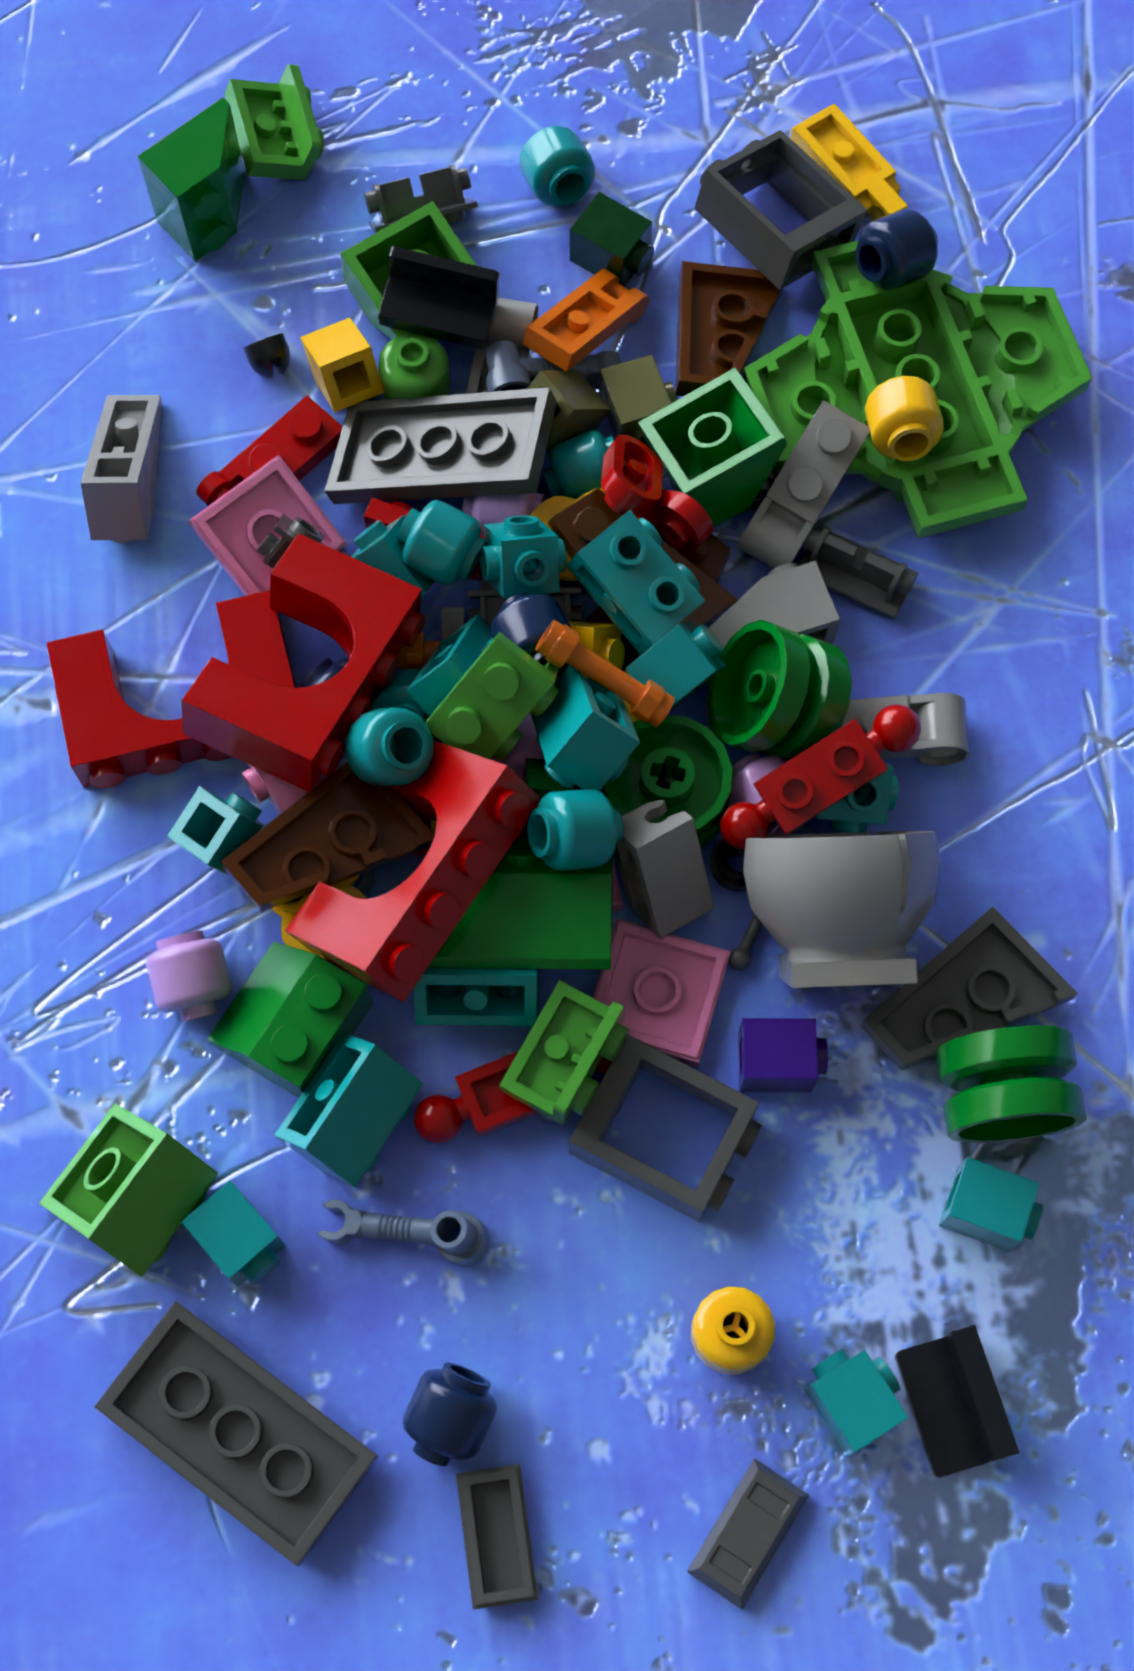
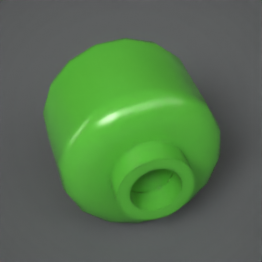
(414, 367)

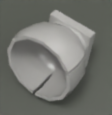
(843, 903)

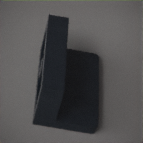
(439, 298)
(955, 1402)

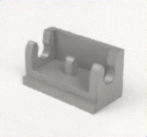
(662, 868)

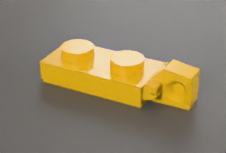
(850, 160)

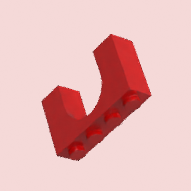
(303, 729)
(114, 741)
(399, 933)

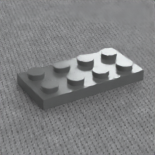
(442, 446)
(237, 1433)

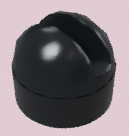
(268, 350)

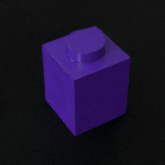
(780, 1055)

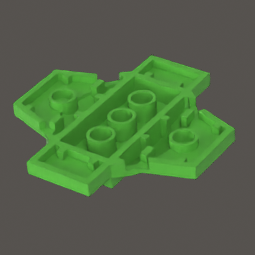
(988, 355)

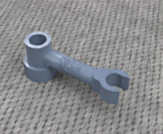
(515, 373)
(463, 1251)

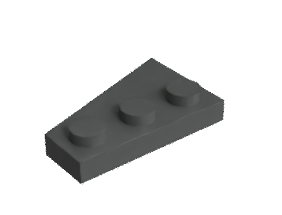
(972, 986)

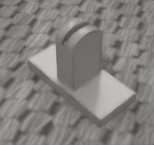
(452, 619)

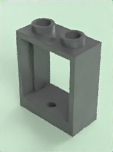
(828, 207)
(612, 1092)

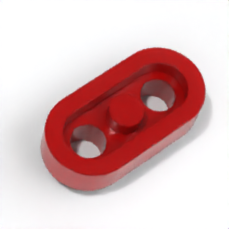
(631, 476)
(680, 520)

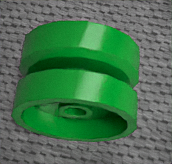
(778, 691)
(678, 765)
(1010, 1084)

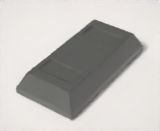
(747, 1533)
(496, 1536)

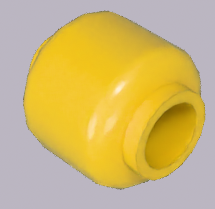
(904, 418)
(711, 1338)

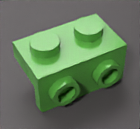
(275, 126)
(493, 700)
(563, 1053)

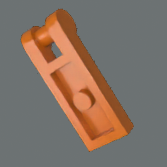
(585, 320)

